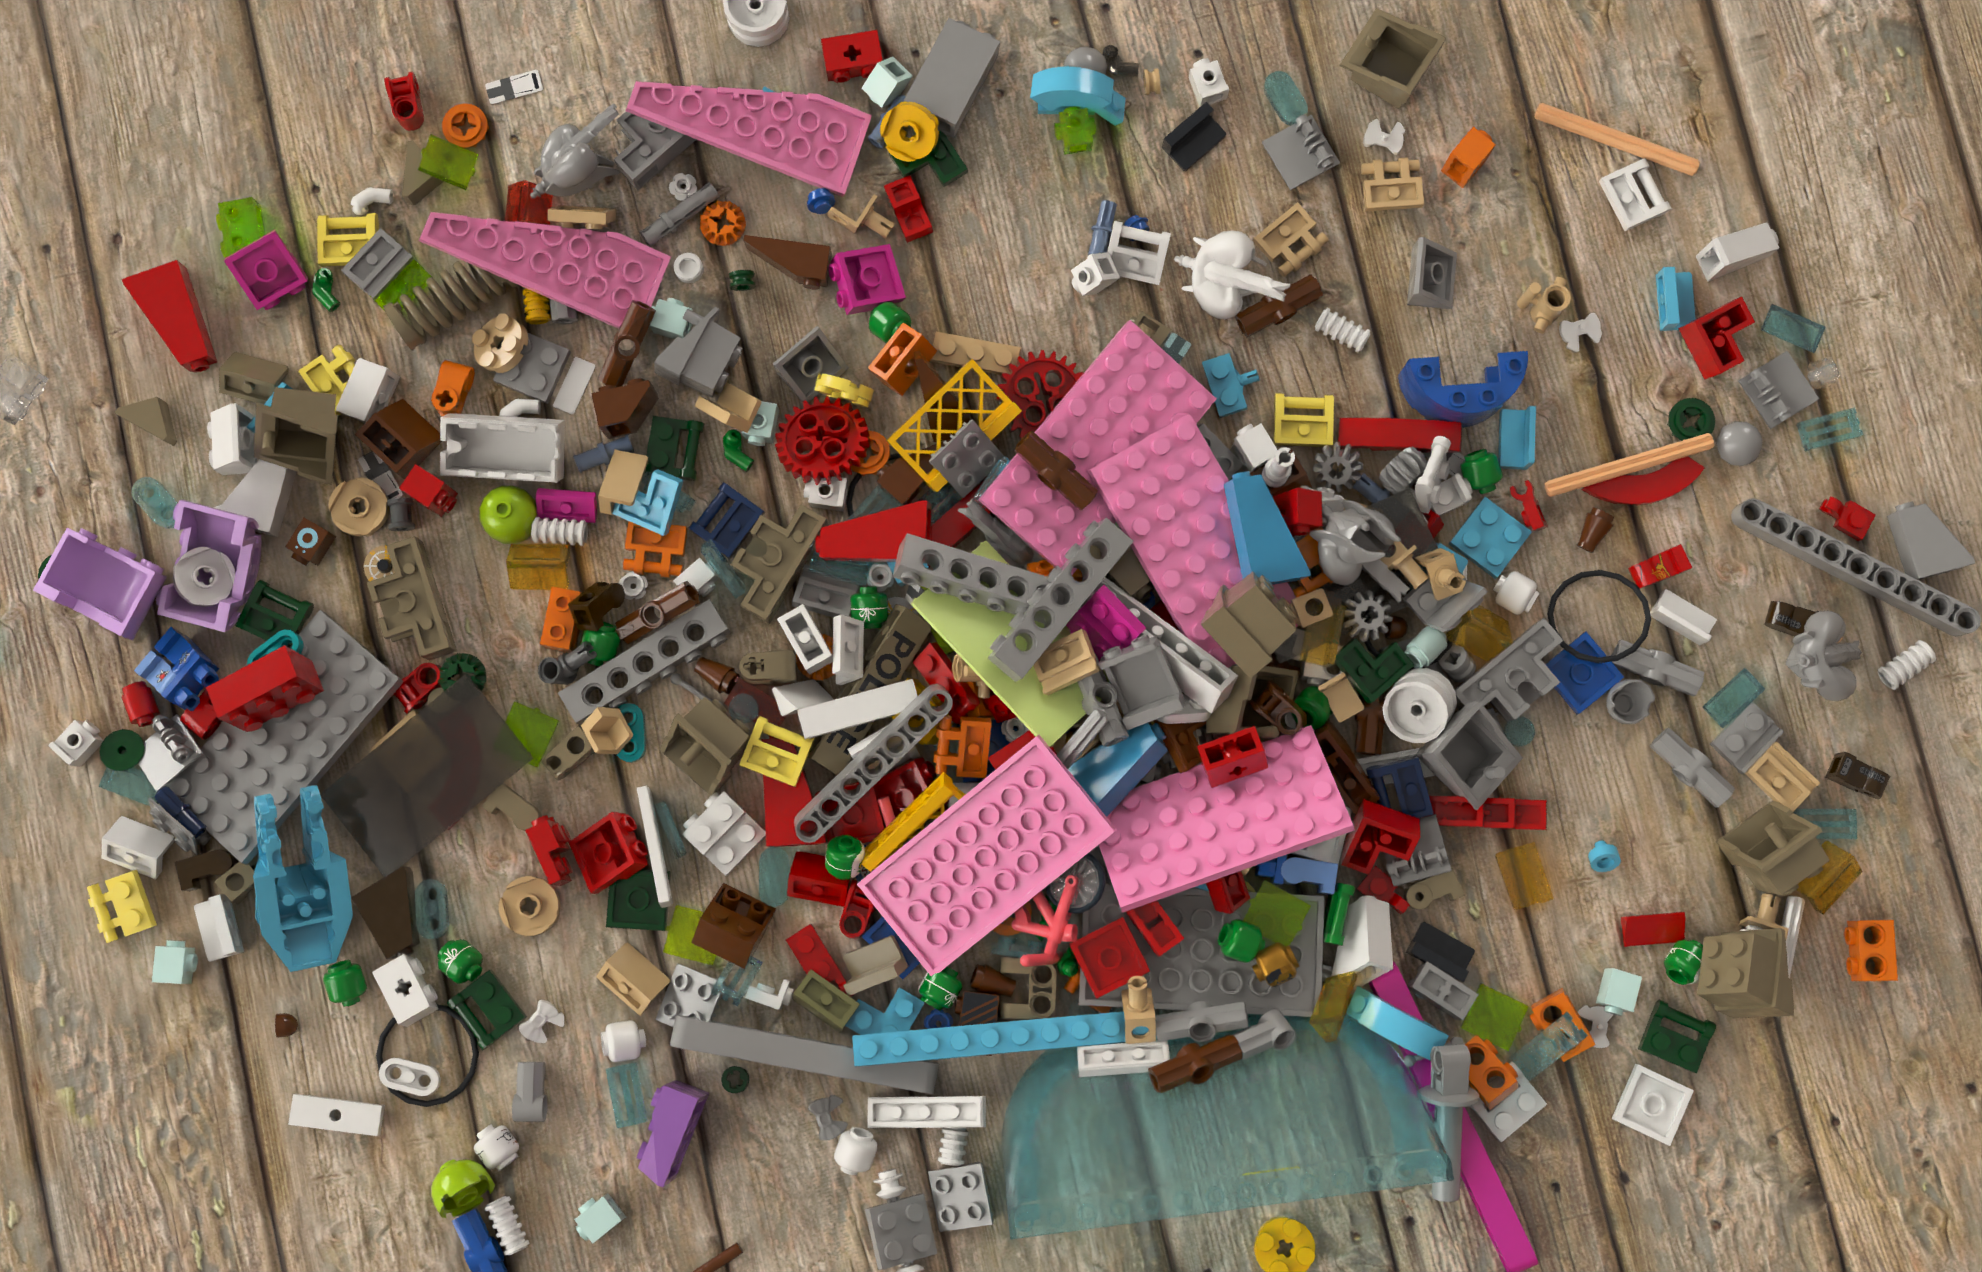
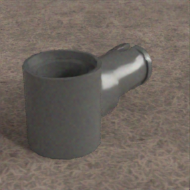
(565, 667)

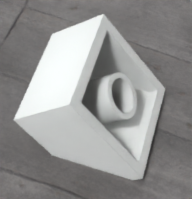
(231, 440)

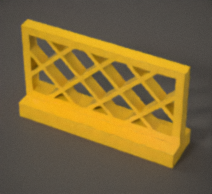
(991, 425)
(910, 820)

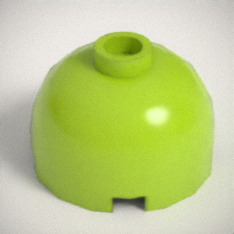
(508, 514)
(459, 1187)

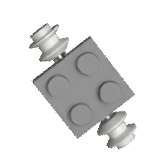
(899, 1227)

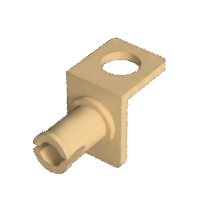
(868, 217)
(1405, 564)
(1442, 573)
(1302, 617)
(1341, 697)
(1766, 914)
(1138, 1010)

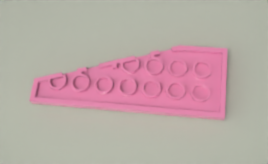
(783, 131)
(572, 266)

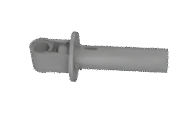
(1449, 1094)

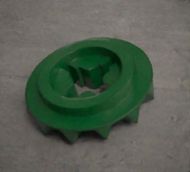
(1691, 407)
(469, 664)

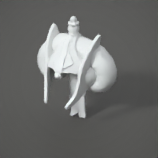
(1219, 275)

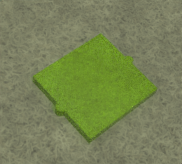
(448, 162)
(532, 729)
(1276, 913)
(681, 934)
(1495, 1017)

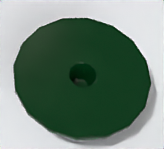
(121, 750)

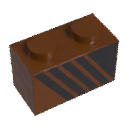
(977, 1008)

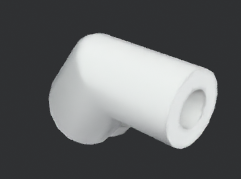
(369, 195)
(520, 406)

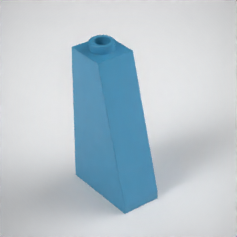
(1261, 533)
(1115, 770)

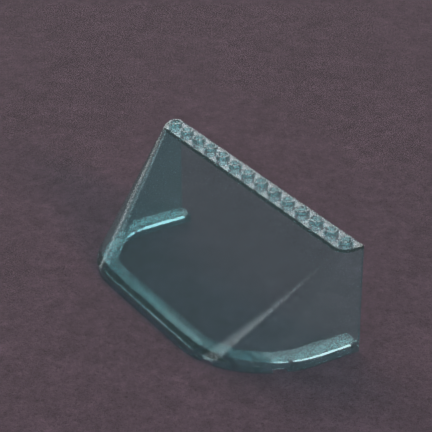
(1250, 1136)

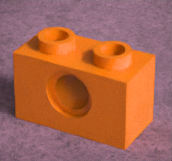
(896, 361)

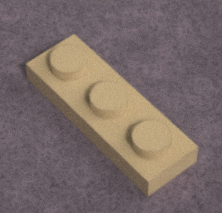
(990, 356)

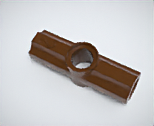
(1275, 311)
(633, 328)
(1056, 470)
(669, 605)
(1370, 727)
(1195, 1063)

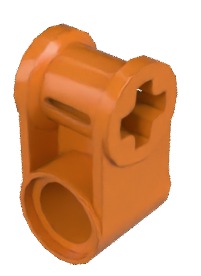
(454, 384)

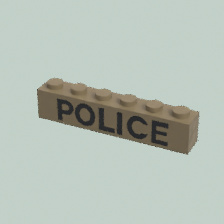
(883, 664)

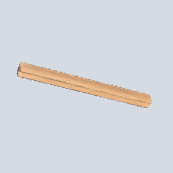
(1617, 139)
(1629, 464)

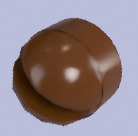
(1397, 628)
(285, 1025)

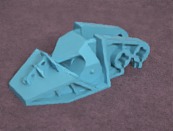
(306, 905)

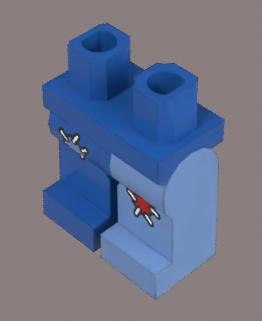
(183, 675)
(1300, 870)

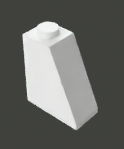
(1737, 250)
(262, 496)
(1366, 941)

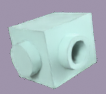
(886, 81)
(668, 319)
(763, 425)
(174, 963)
(1618, 991)
(598, 1218)

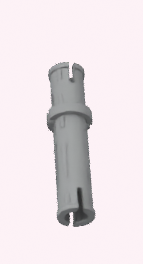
(683, 211)

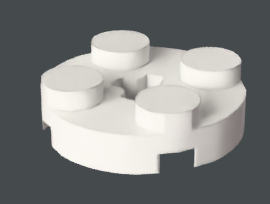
(210, 561)

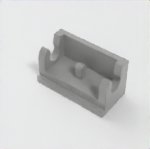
(1442, 991)

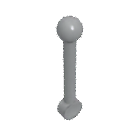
(677, 679)
(1410, 1060)

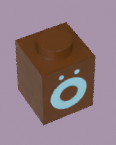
(309, 542)

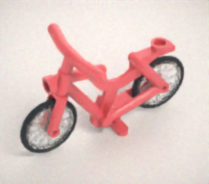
(1071, 892)

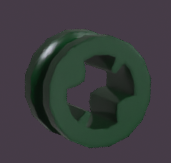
(742, 280)
(727, 1084)

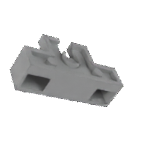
(650, 150)
(1515, 674)

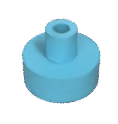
(1604, 857)

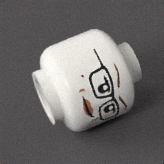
(496, 1147)

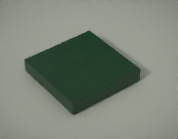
(635, 903)

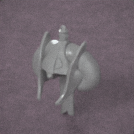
(569, 162)
(1003, 540)
(1354, 542)
(1818, 656)

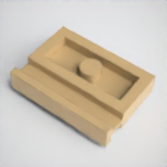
(1066, 662)
(1782, 777)

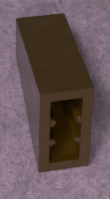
(391, 912)

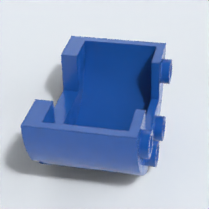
(1464, 402)

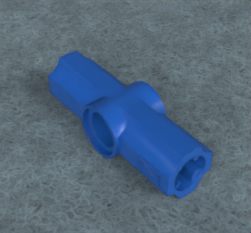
(481, 1249)

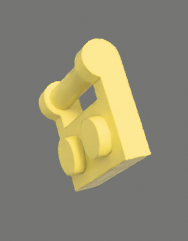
(340, 249)
(1303, 429)
(772, 760)

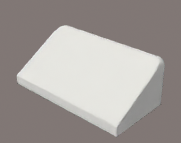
(799, 695)

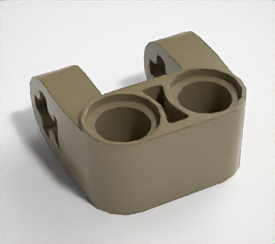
(778, 668)
(1036, 989)

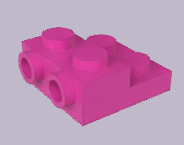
(266, 271)
(866, 278)
(1106, 622)

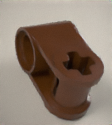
(1278, 707)

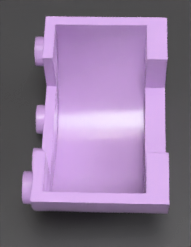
(227, 534)
(101, 582)

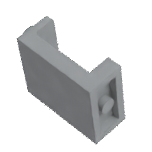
(1142, 681)

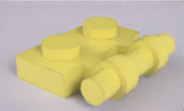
(323, 376)
(129, 903)

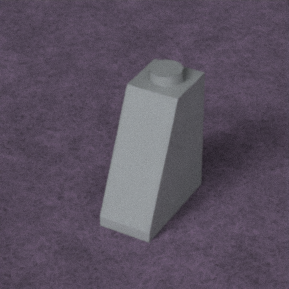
(1925, 542)

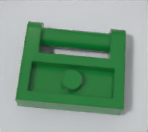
(1336, 913)

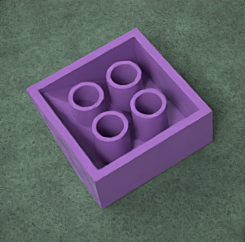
(672, 1127)

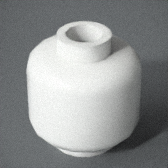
(1516, 592)
(622, 1041)
(855, 1151)

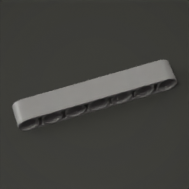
(869, 777)

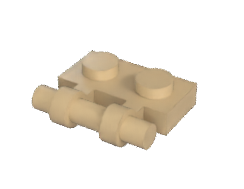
(1392, 193)
(1284, 233)

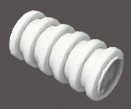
(1342, 330)
(559, 531)
(1907, 664)
(953, 1146)
(507, 1225)

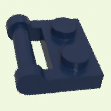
(733, 526)
(1408, 784)

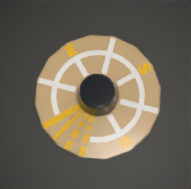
(378, 563)

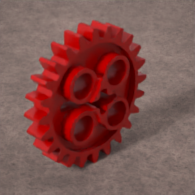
(1025, 372)
(822, 440)

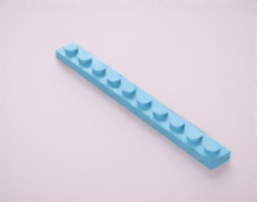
(990, 1039)

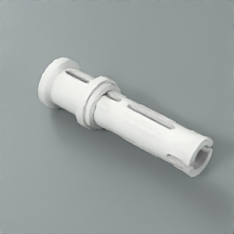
(1278, 468)

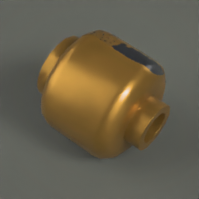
(1276, 964)

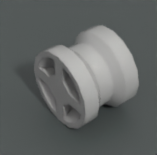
(1462, 669)

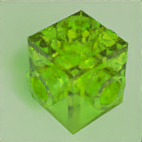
(1075, 130)

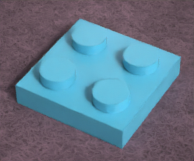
(1490, 537)

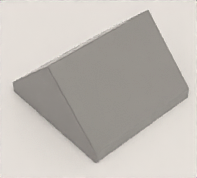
(1431, 275)
(805, 361)

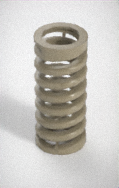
(447, 306)

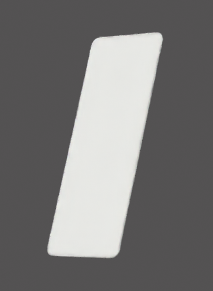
(574, 385)

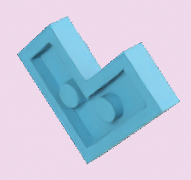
(656, 507)
(897, 1017)

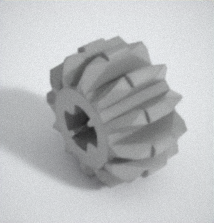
(1403, 470)
(1337, 478)
(1372, 626)

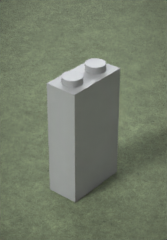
(954, 74)

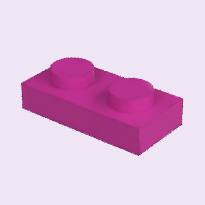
(566, 505)

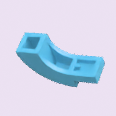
(1078, 87)
(1395, 1023)

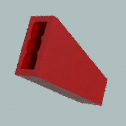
(173, 310)
(874, 535)
(783, 804)

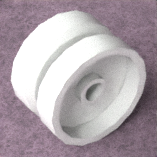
(757, 21)
(1419, 705)

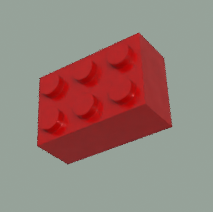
(265, 689)

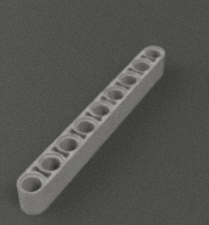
(1869, 568)
(797, 1054)

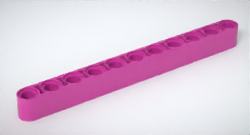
(1476, 1165)

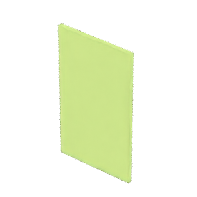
(970, 633)

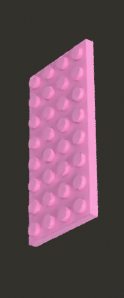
(1112, 406)
(1176, 511)
(1189, 834)
(986, 856)

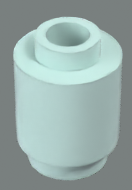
(1426, 647)

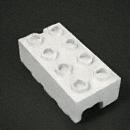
(502, 447)

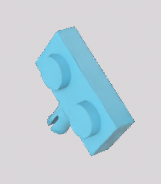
(1227, 384)

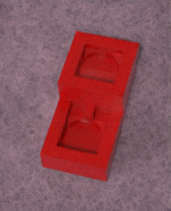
(908, 208)

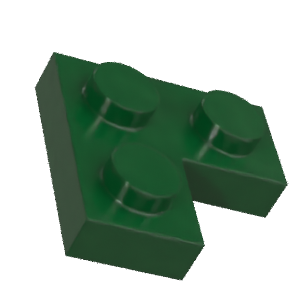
(942, 160)
(1371, 675)

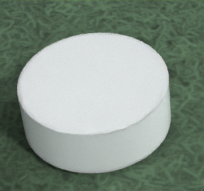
(688, 268)

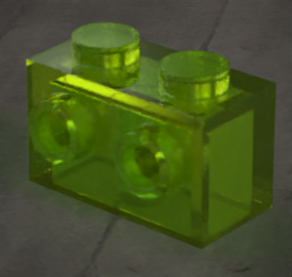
(240, 224)

